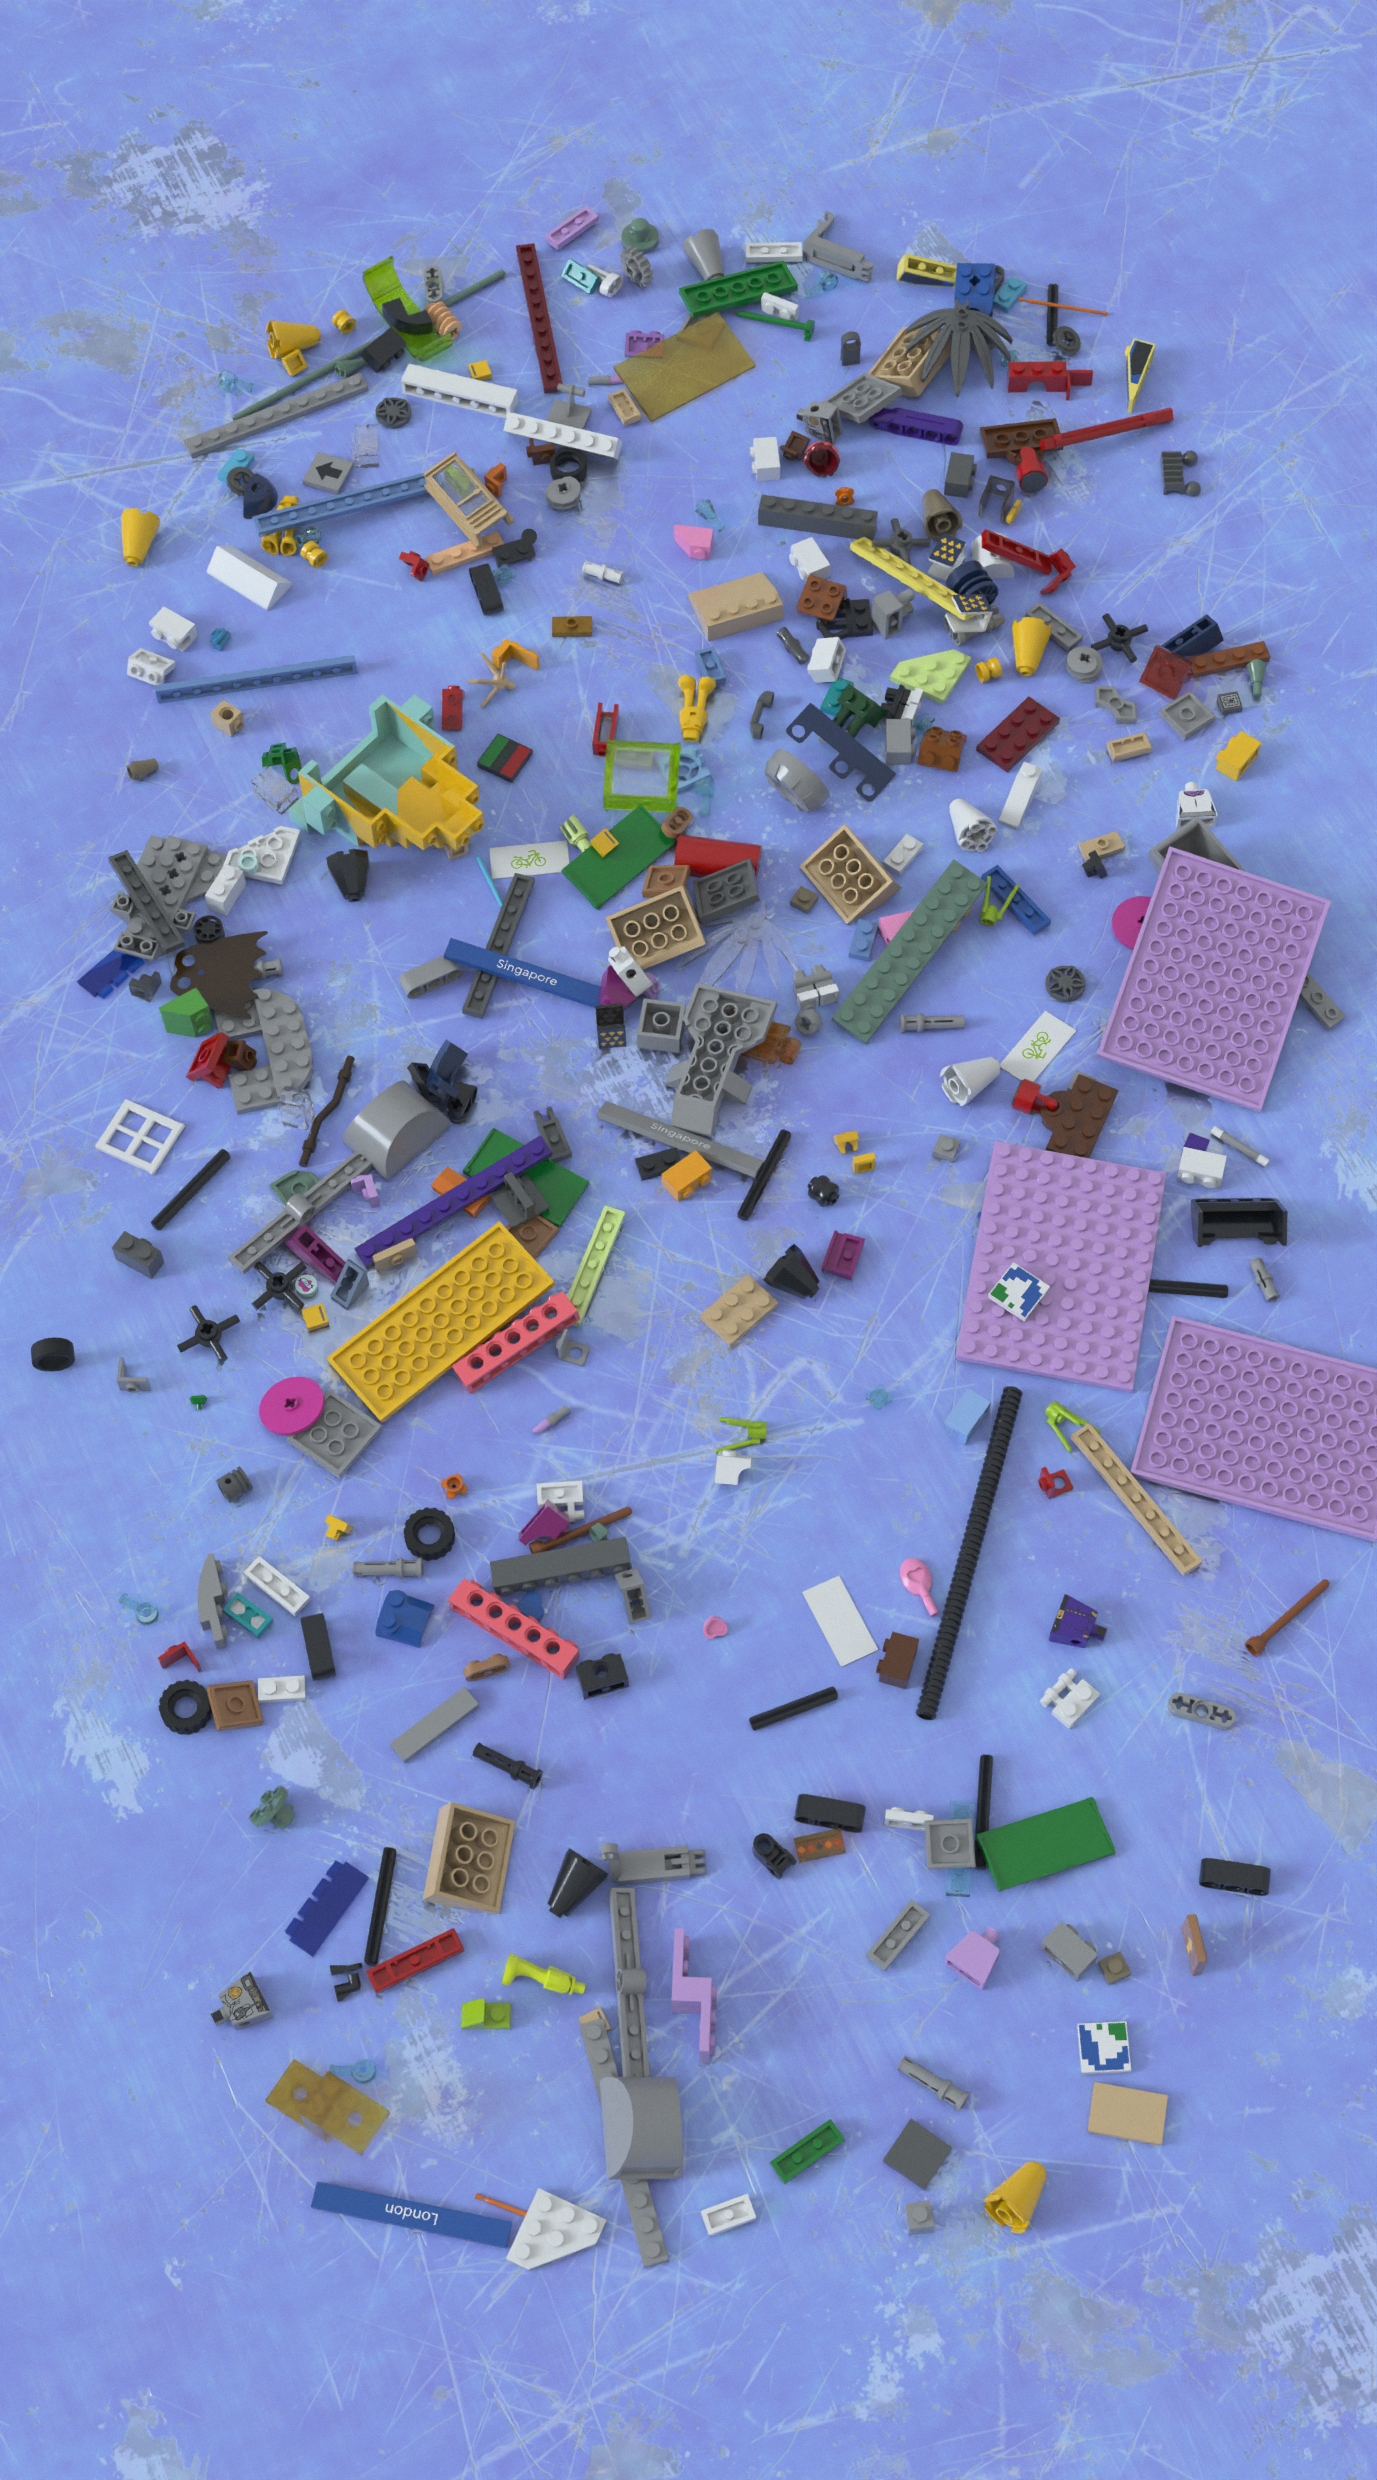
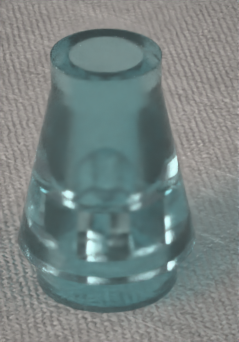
(309, 534)

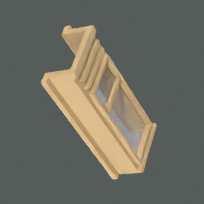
(464, 498)

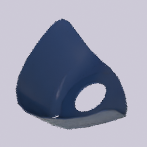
(259, 502)

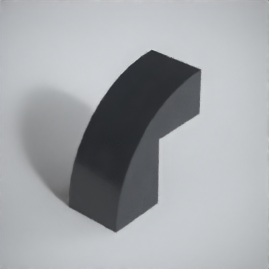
(397, 317)

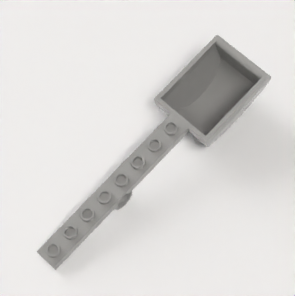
(1200, 841)
(383, 1137)
(637, 2110)

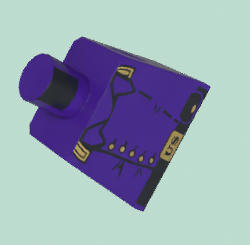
(1076, 1624)

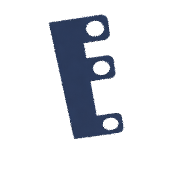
(850, 749)

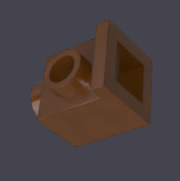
(244, 1058)

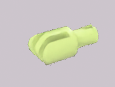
(575, 833)

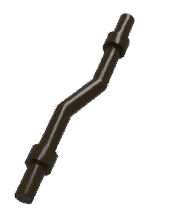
(310, 1143)

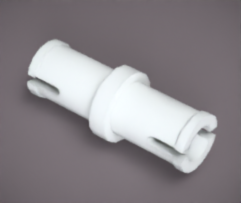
(602, 572)

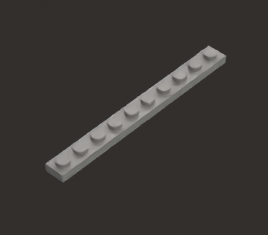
(276, 415)
(635, 2190)

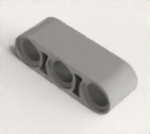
(429, 977)

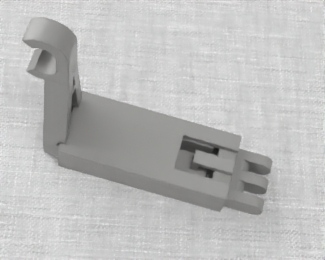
(834, 256)
(652, 1864)

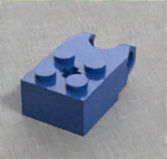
(977, 285)

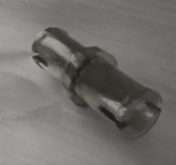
(792, 645)

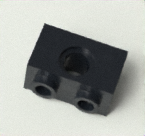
(595, 1686)

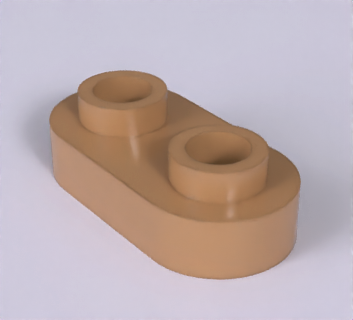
(676, 822)
(494, 1665)

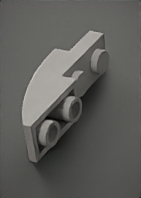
(210, 1597)

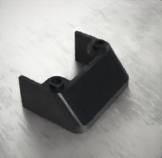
(1238, 1219)

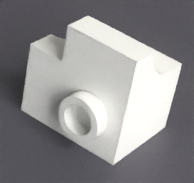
(730, 1465)

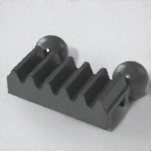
(1173, 474)

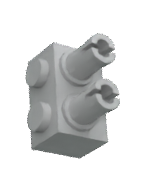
(889, 611)

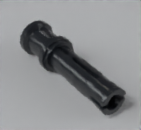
(518, 1770)

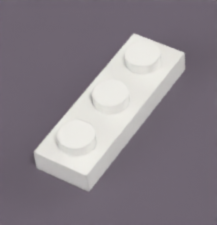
(774, 252)
(277, 1586)

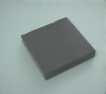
(917, 2154)

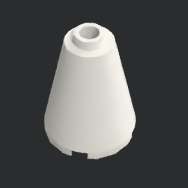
(968, 1078)

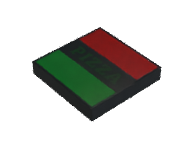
(504, 758)

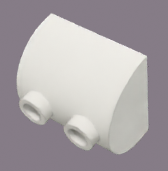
(994, 564)

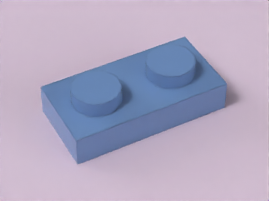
(710, 664)
(863, 940)

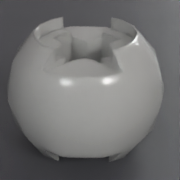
(808, 1015)

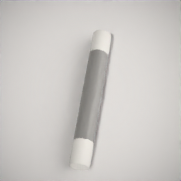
(1240, 1146)

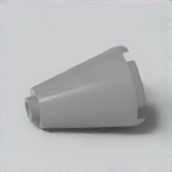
(705, 253)

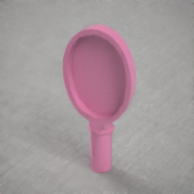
(918, 1581)

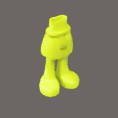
(551, 1978)

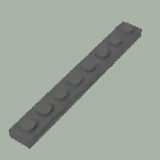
(499, 942)

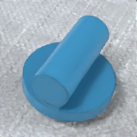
(219, 638)

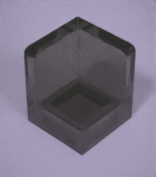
(146, 986)

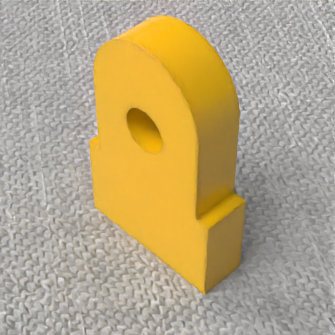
(1014, 512)

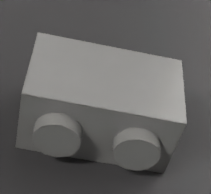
(898, 741)
(1069, 1950)

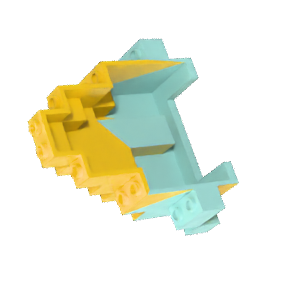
(393, 785)

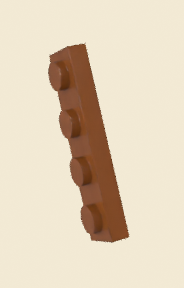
(1228, 659)

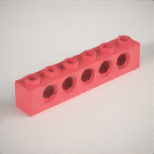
(512, 1353)
(558, 1663)

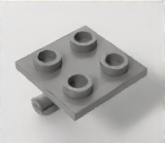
(568, 412)

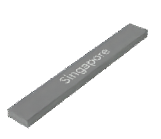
(680, 1139)

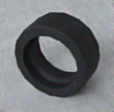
(564, 455)
(52, 1354)

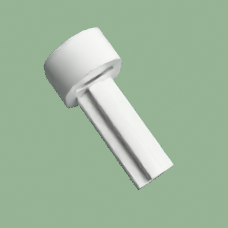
(610, 282)

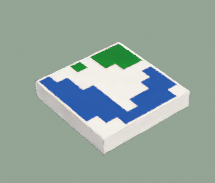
(1018, 1292)
(1103, 2048)

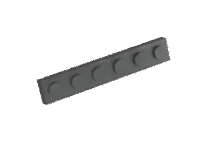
(146, 901)

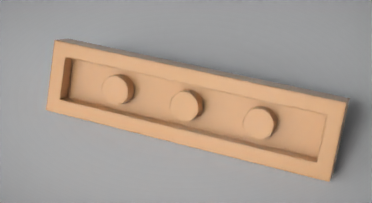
(462, 554)

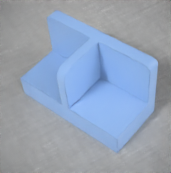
(968, 1415)

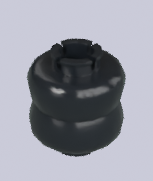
(823, 1191)

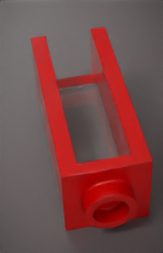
(605, 729)

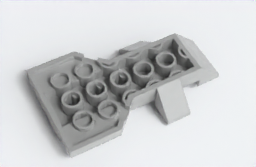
(159, 865)
(708, 1073)

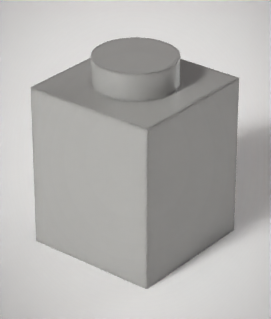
(919, 2218)

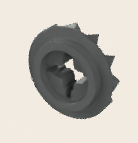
(1069, 335)
(235, 475)

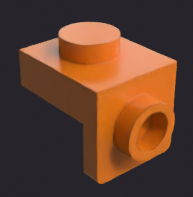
(495, 478)

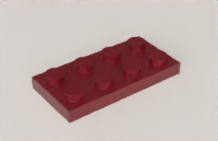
(1018, 734)

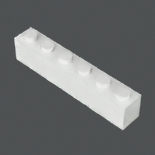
(459, 391)
(563, 435)

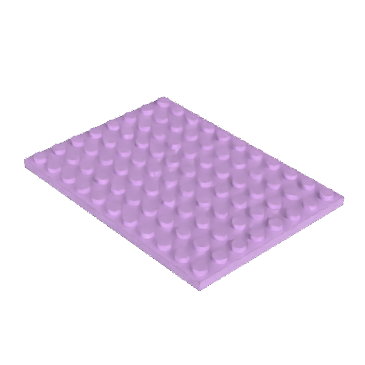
(1214, 979)
(1086, 1235)
(1263, 1428)

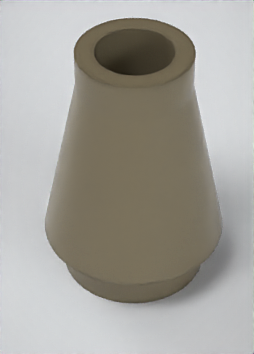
(142, 768)

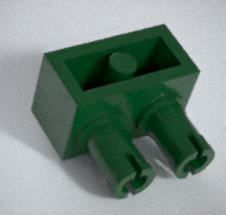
(862, 707)

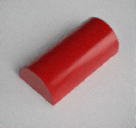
(712, 855)

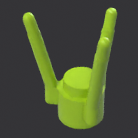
(989, 912)
(1059, 1414)
(755, 1429)

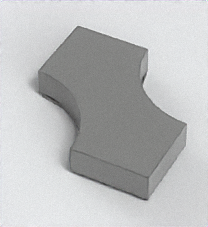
(1122, 710)

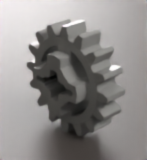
(636, 266)

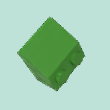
(187, 1015)

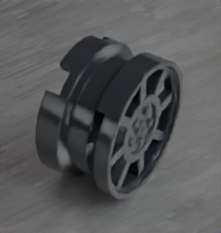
(208, 930)

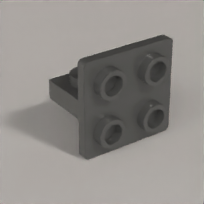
(519, 1200)

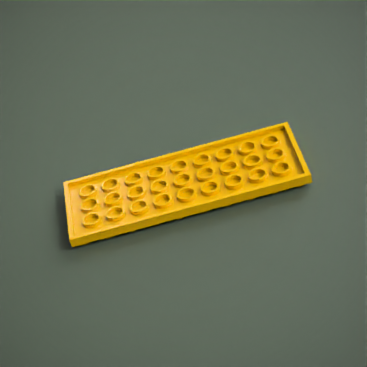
(440, 1321)

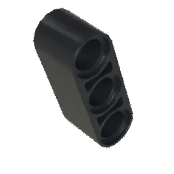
(486, 589)
(318, 1646)
(830, 1813)
(1234, 1876)

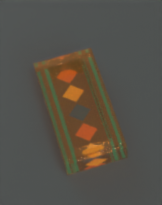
(819, 1845)

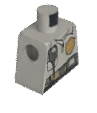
(821, 421)
(242, 2004)

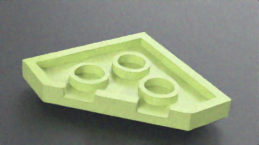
(933, 673)

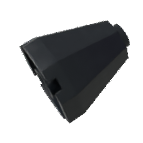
(350, 872)
(793, 1274)

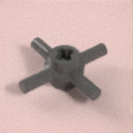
(900, 541)

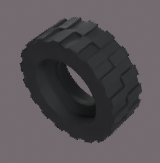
(421, 1518)
(172, 1695)

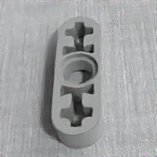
(430, 282)
(1210, 1706)

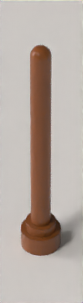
(536, 1546)
(1257, 1644)

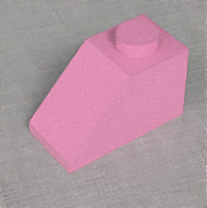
(695, 541)

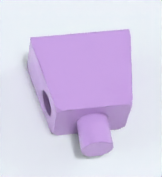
(975, 1956)

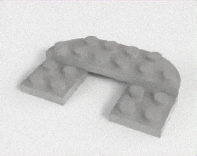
(286, 1045)

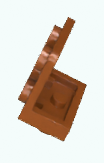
(821, 598)
(941, 749)

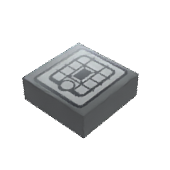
(1229, 703)

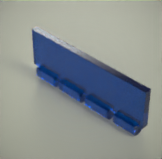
(109, 970)
(332, 1903)

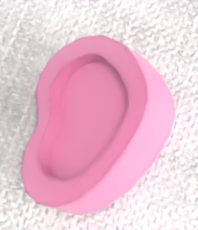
(714, 1627)

